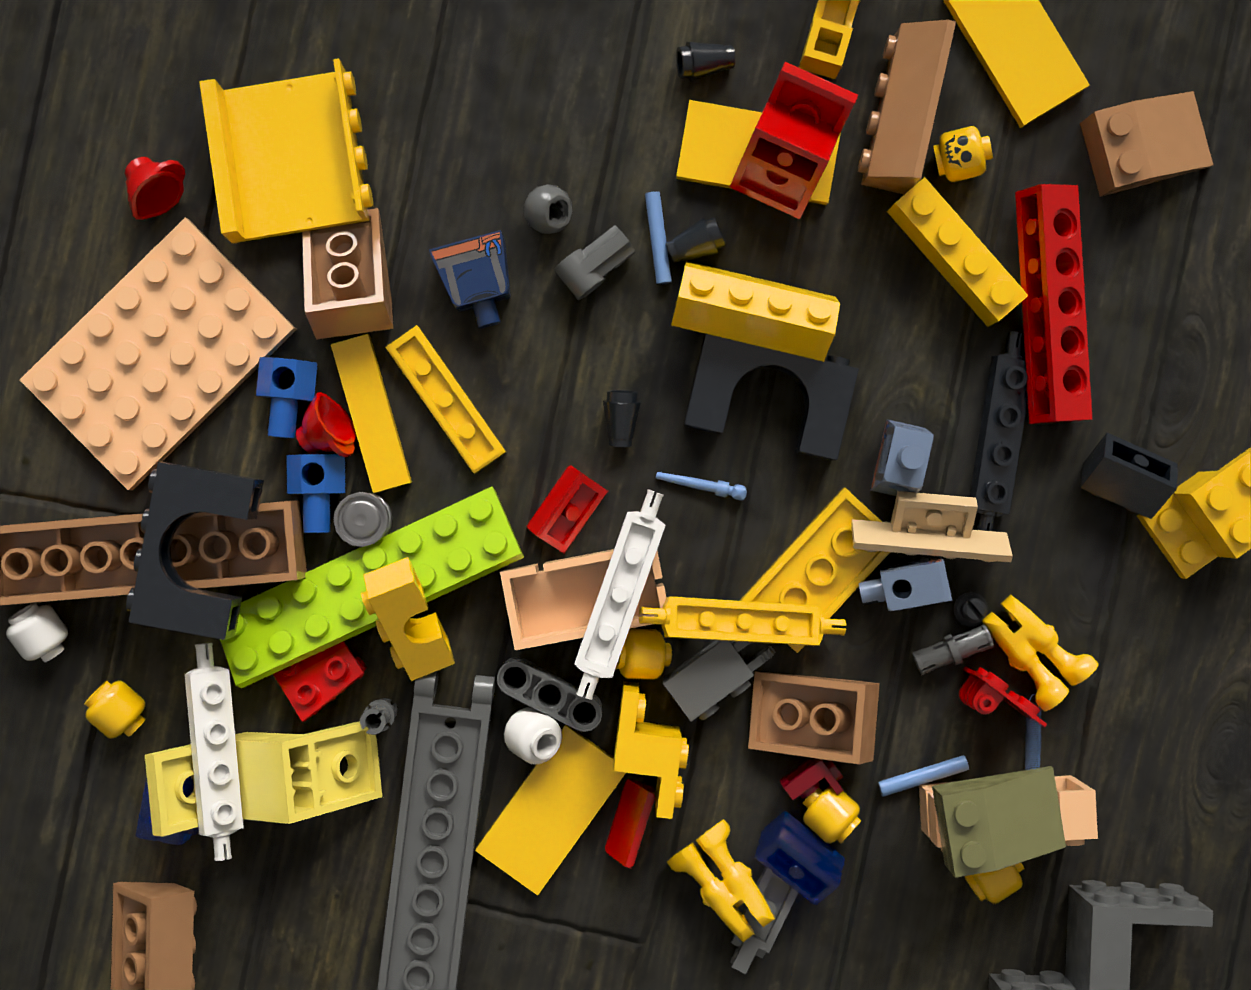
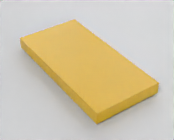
(1020, 54)
(716, 143)
(821, 562)
(550, 811)

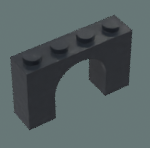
(824, 386)
(160, 594)

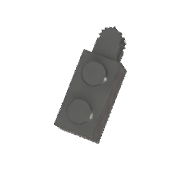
(712, 676)

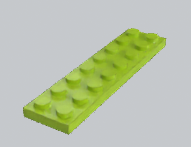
(327, 604)

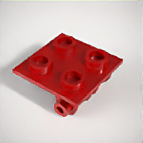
(319, 679)
(985, 691)

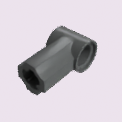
(586, 268)

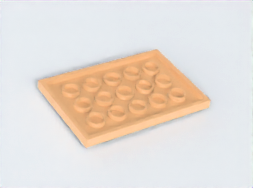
(158, 354)

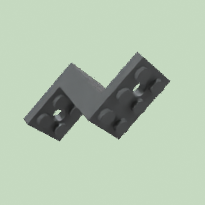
(1102, 934)

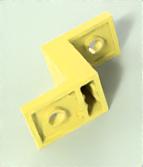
(279, 777)

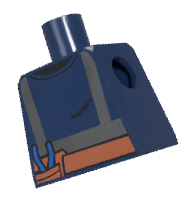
(475, 275)

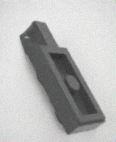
(780, 900)

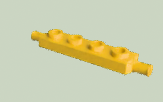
(742, 621)

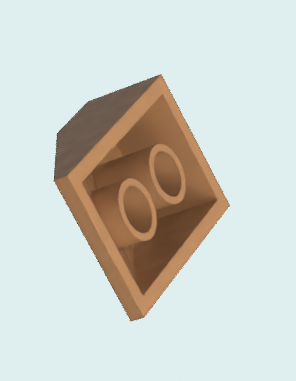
(1145, 142)
(347, 279)
(814, 717)

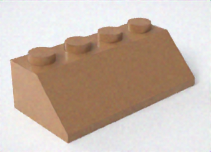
(906, 105)
(152, 936)

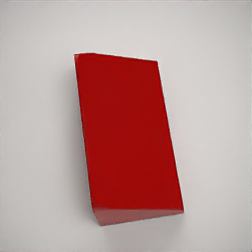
(566, 509)
(630, 822)

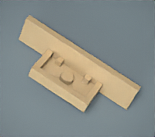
(932, 527)

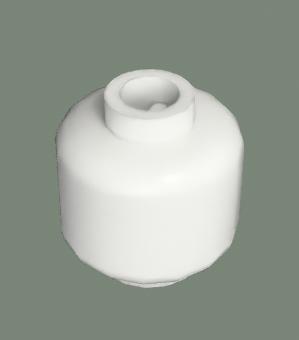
(37, 632)
(533, 735)

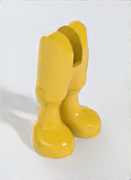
(1034, 637)
(735, 887)

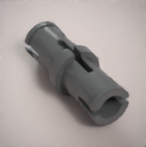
(953, 649)
(370, 720)

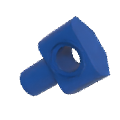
(285, 402)
(316, 497)

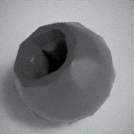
(548, 209)

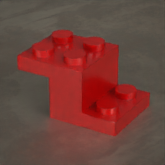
(793, 140)

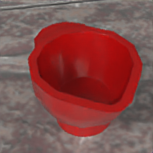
(153, 186)
(326, 428)

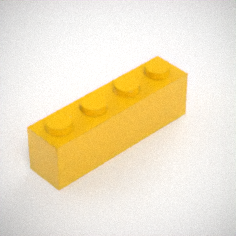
(957, 252)

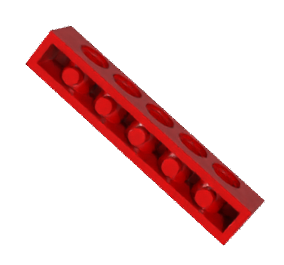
(1054, 305)

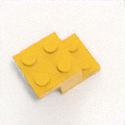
(1205, 518)
(650, 750)

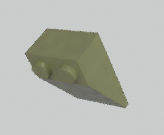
(998, 820)

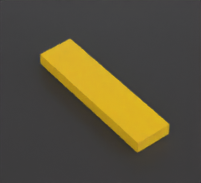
(445, 399)
(371, 413)

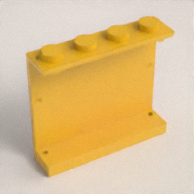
(286, 155)

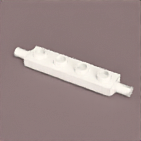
(619, 594)
(213, 751)

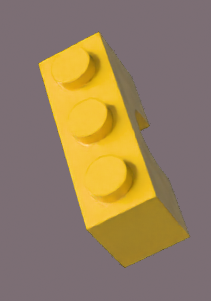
(828, 37)
(416, 642)

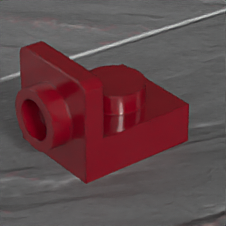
(806, 777)

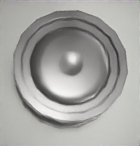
(362, 519)

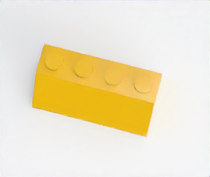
(756, 311)

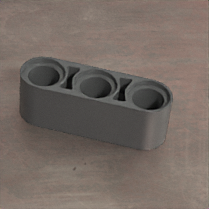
(530, 694)

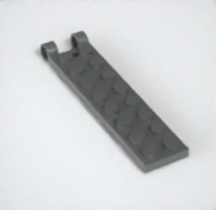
(435, 839)

